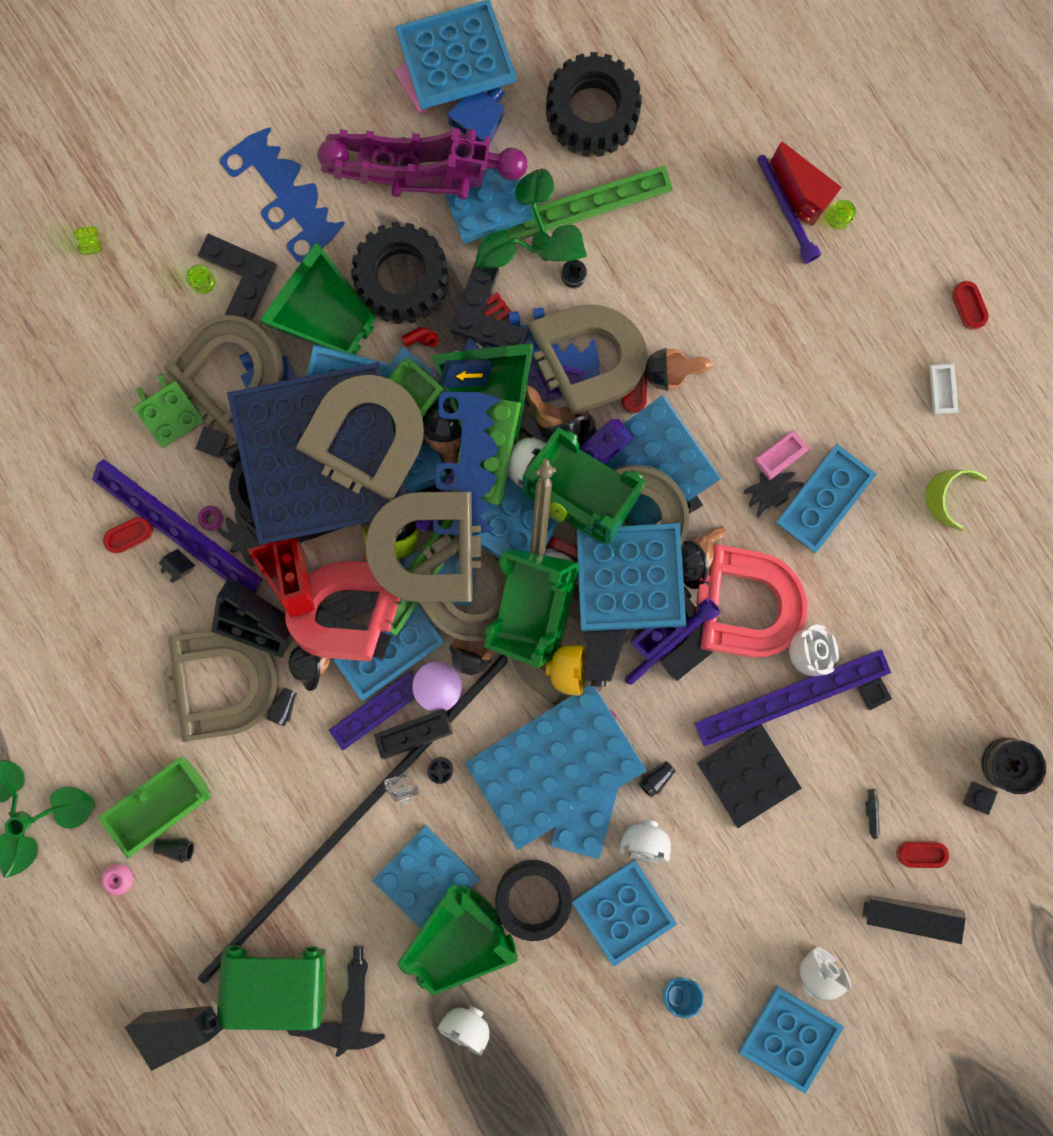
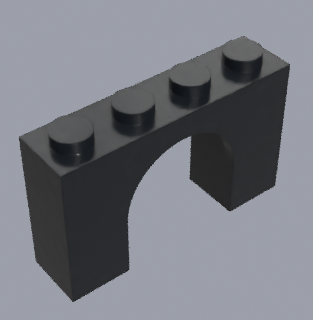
(688, 652)

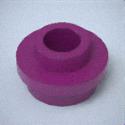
(203, 515)

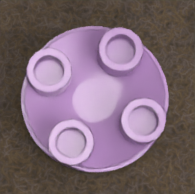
(436, 686)

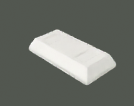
(943, 388)

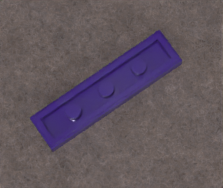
(374, 712)

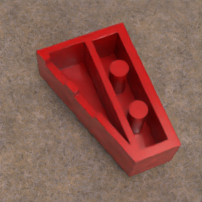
(287, 573)

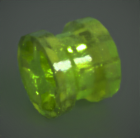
(838, 219)
(88, 240)
(205, 283)

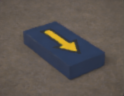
(465, 373)

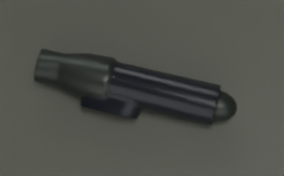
(872, 812)

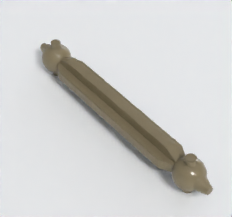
(541, 507)

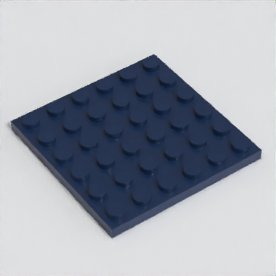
(286, 485)

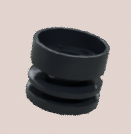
(1027, 765)

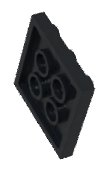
(749, 775)

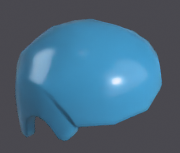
(682, 997)

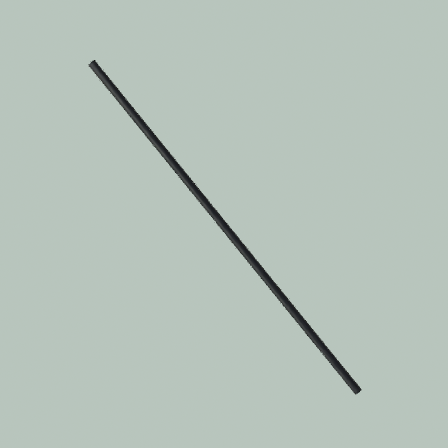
(346, 826)

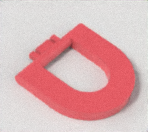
(776, 576)
(338, 642)

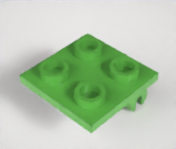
(167, 412)

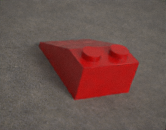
(803, 183)

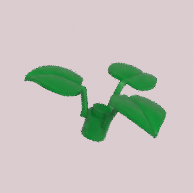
(564, 244)
(70, 810)

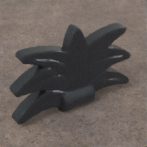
(771, 492)
(242, 535)

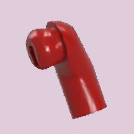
(421, 335)

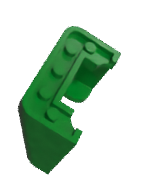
(590, 492)
(532, 606)
(272, 990)

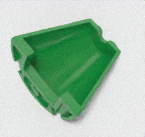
(320, 306)
(507, 377)
(458, 942)

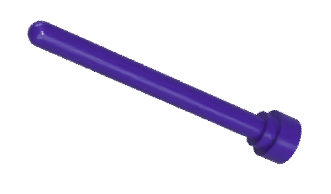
(808, 250)
(707, 611)

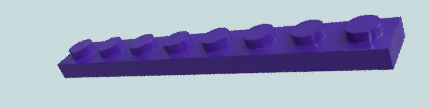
(174, 526)
(791, 698)

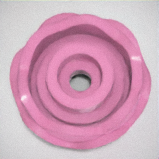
(124, 877)

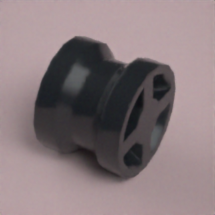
(572, 278)
(440, 774)

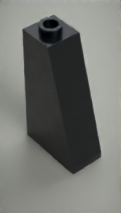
(602, 655)
(916, 918)
(172, 1033)

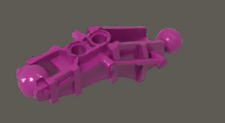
(458, 157)

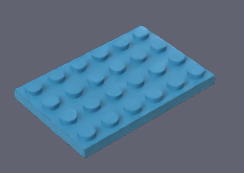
(555, 766)

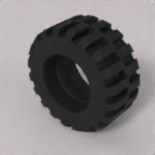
(600, 74)
(398, 241)

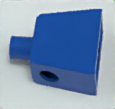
(479, 113)

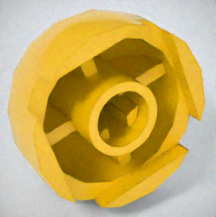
(568, 669)

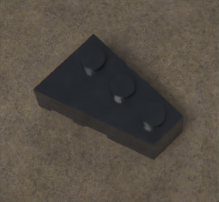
(250, 619)

